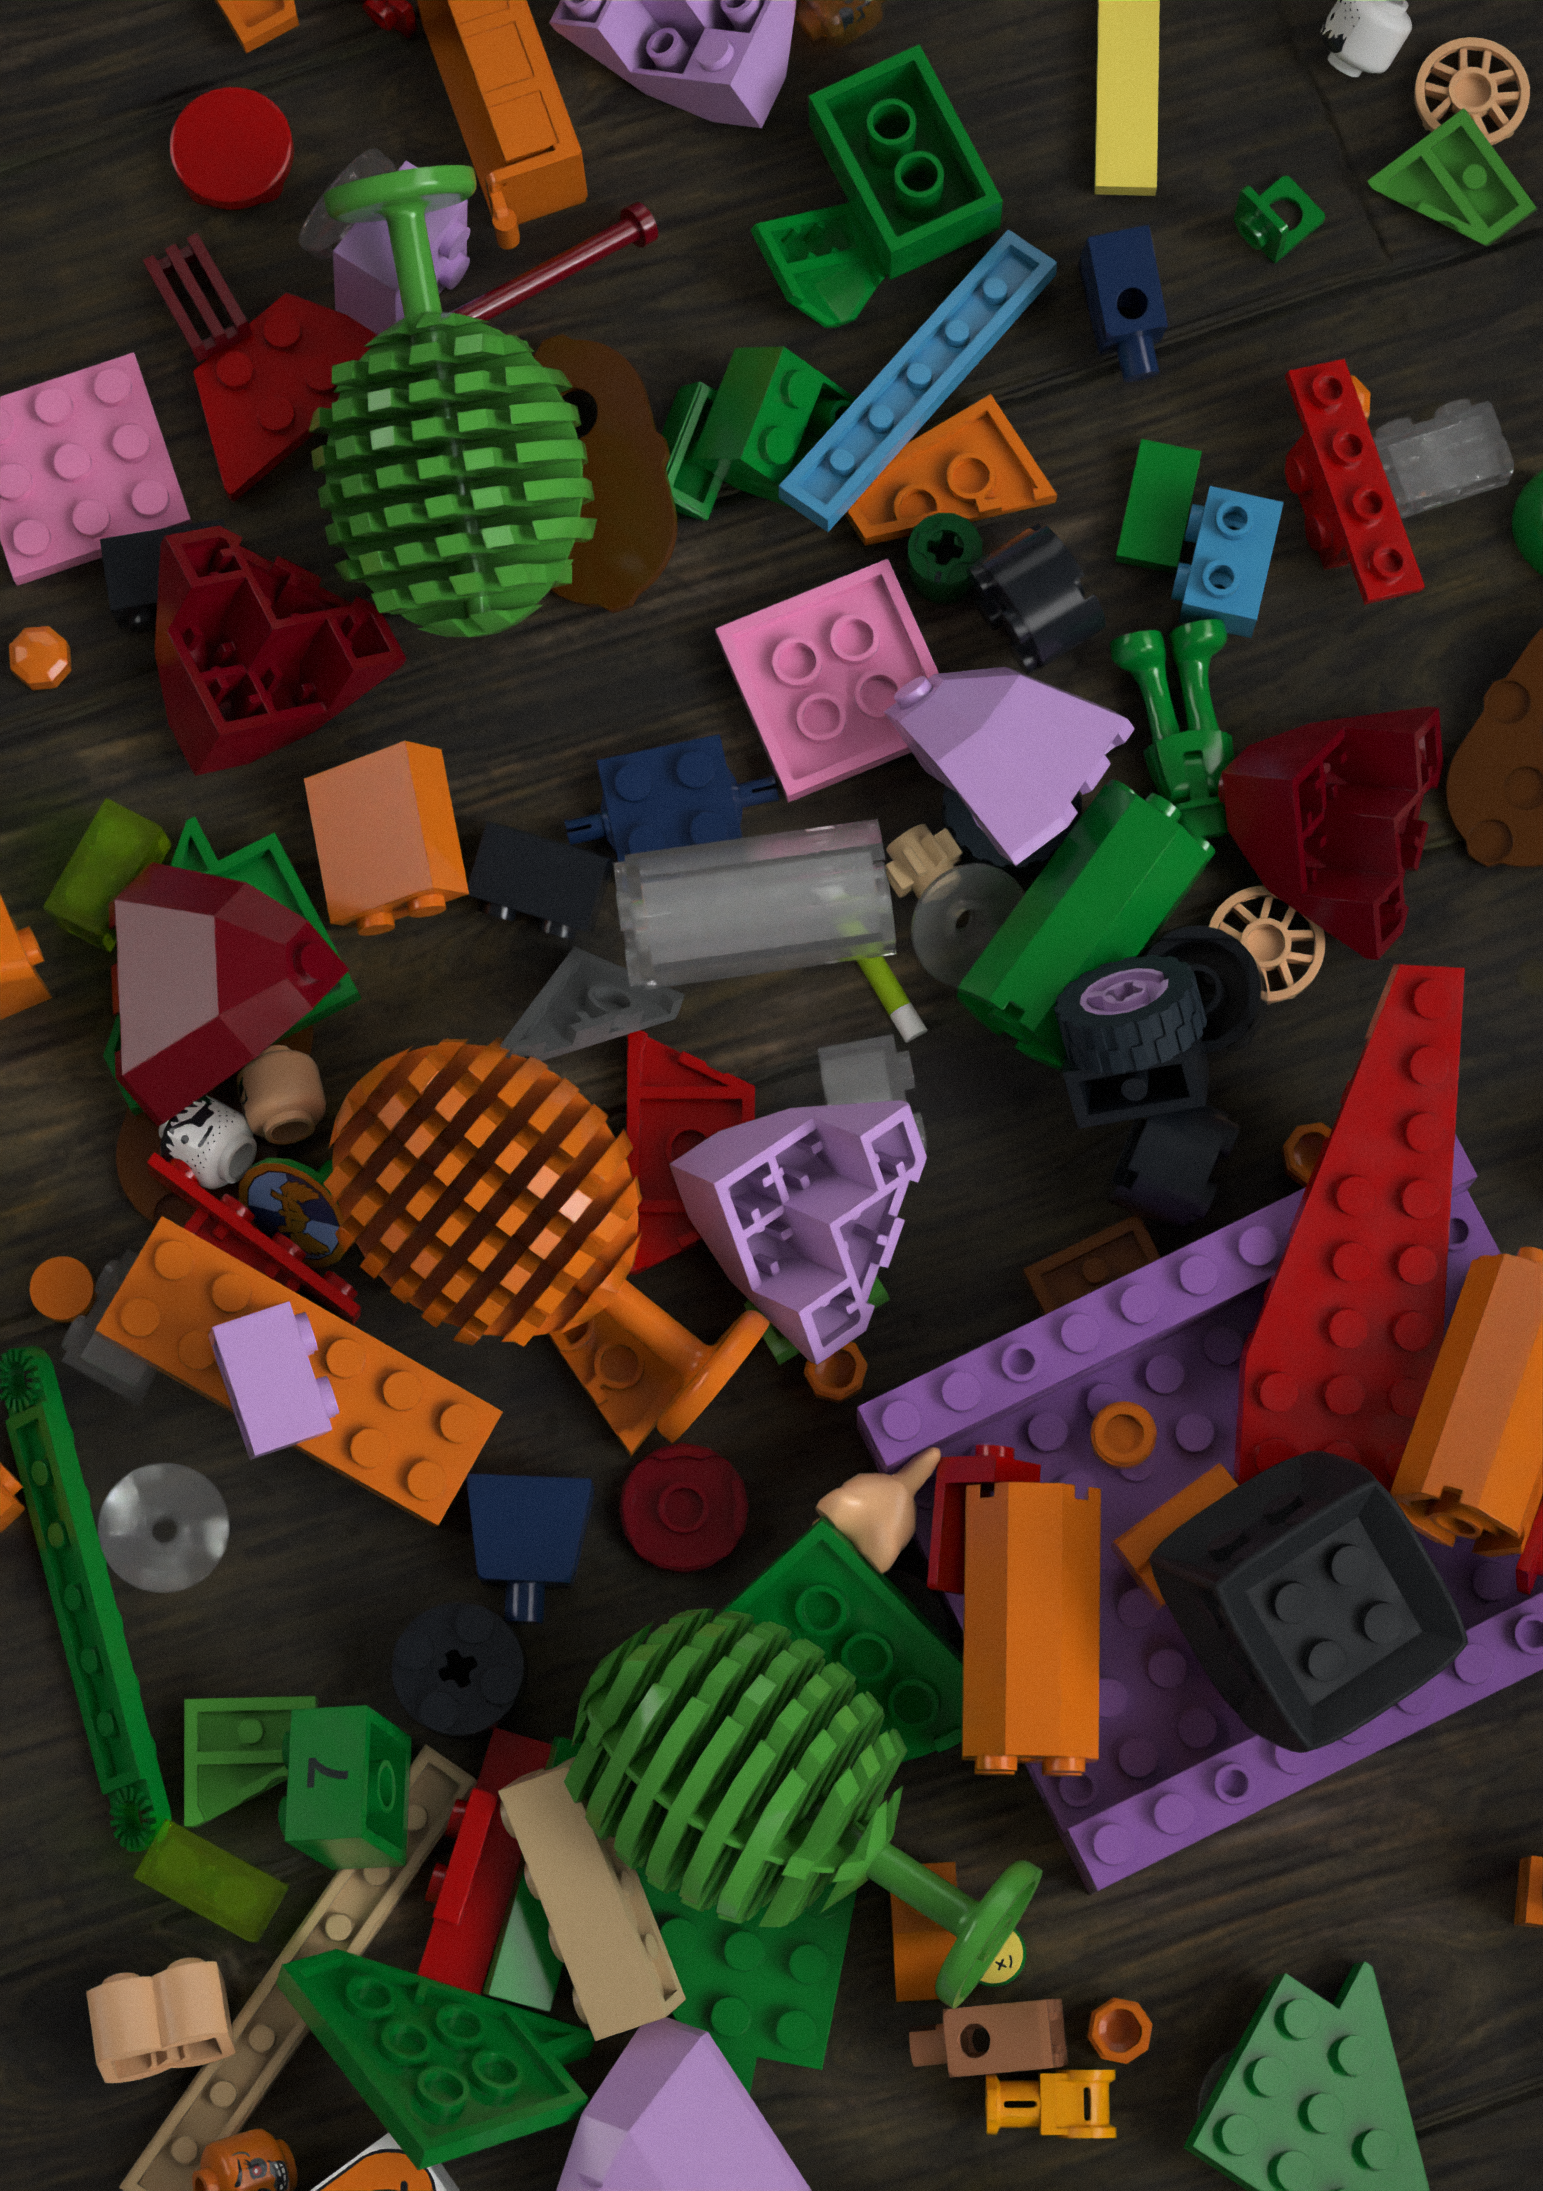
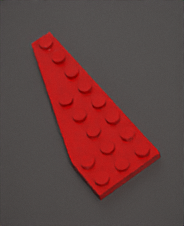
(1364, 1274)

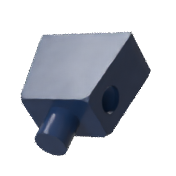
(1123, 274)
(528, 1536)

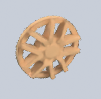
(1473, 87)
(1271, 940)

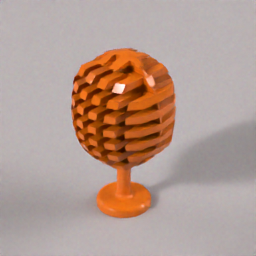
(507, 1209)

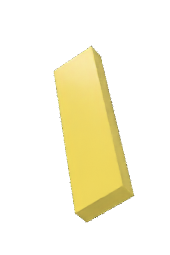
(1127, 97)

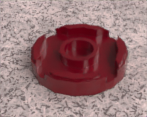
(684, 1508)

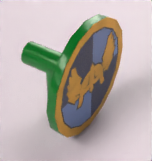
(295, 1203)

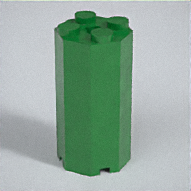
(1088, 907)

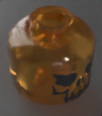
(838, 20)

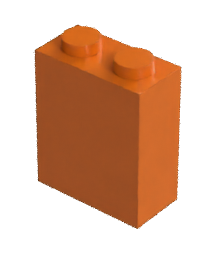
(386, 837)

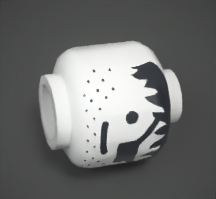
(1365, 34)
(210, 1141)

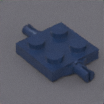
(669, 799)

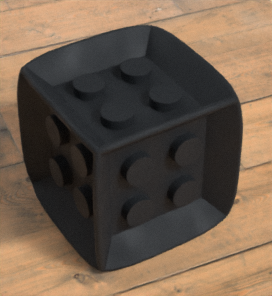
(1309, 1600)

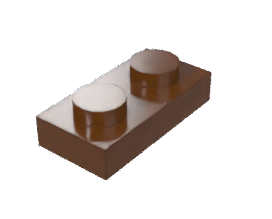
(1090, 1264)

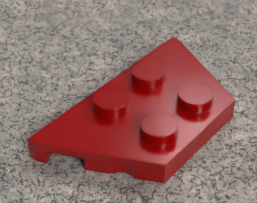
(269, 385)
(670, 1110)

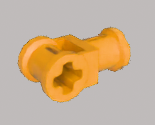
(1057, 2104)

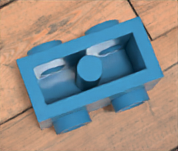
(1229, 560)

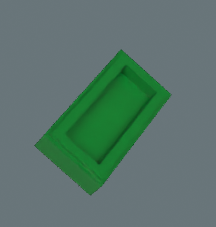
(1158, 506)

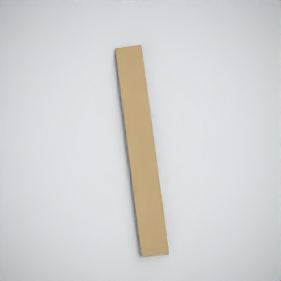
(268, 2025)

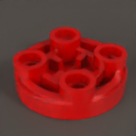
(232, 149)

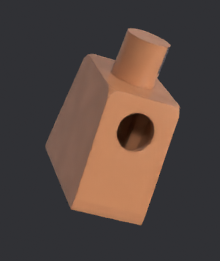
(1020, 2033)

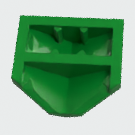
(822, 262)

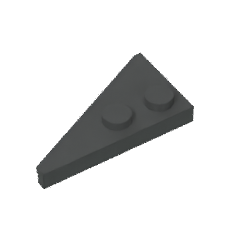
(586, 1005)

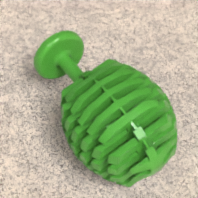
(447, 442)
(759, 1780)

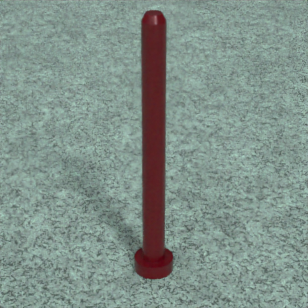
(635, 227)

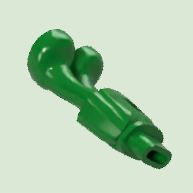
(1189, 762)

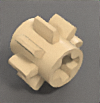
(920, 859)

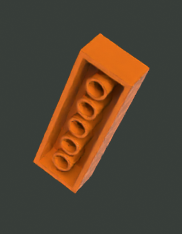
(397, 1421)

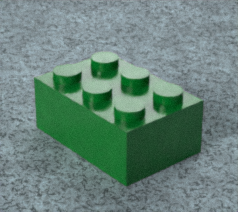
(905, 161)

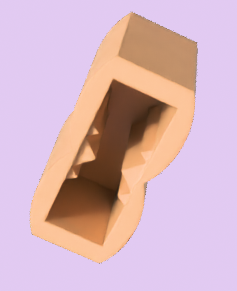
(160, 2020)

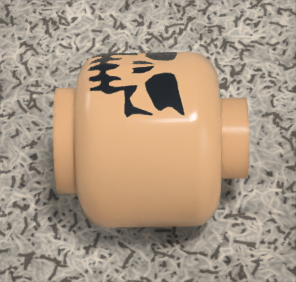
(281, 1095)

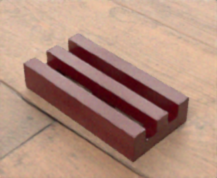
(178, 261)

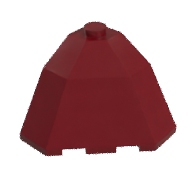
(256, 649)
(1336, 817)
(205, 981)

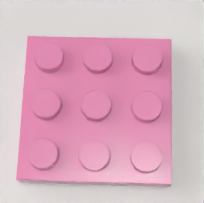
(82, 467)
(825, 673)

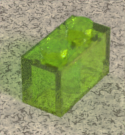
(105, 861)
(211, 1881)

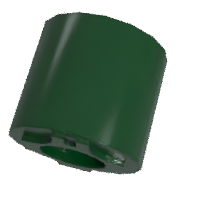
(939, 556)

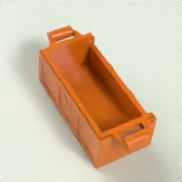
(506, 109)

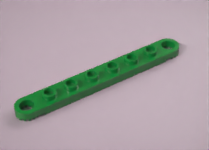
(83, 1597)

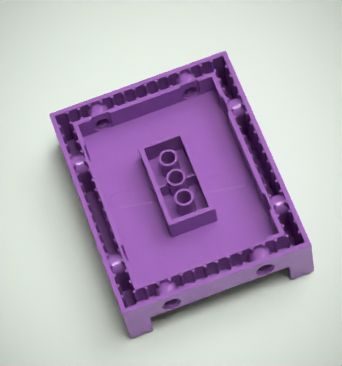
(1172, 1341)

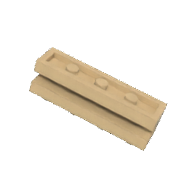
(592, 1906)

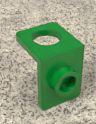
(1264, 228)

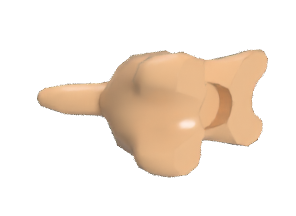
(880, 1509)

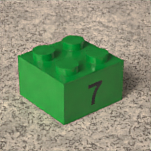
(346, 1787)

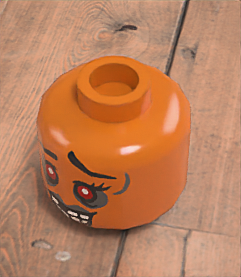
(246, 2163)

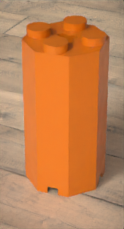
(1480, 1427)
(1031, 1628)

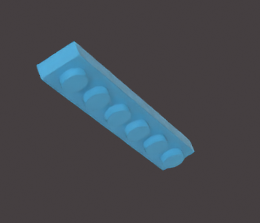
(917, 380)

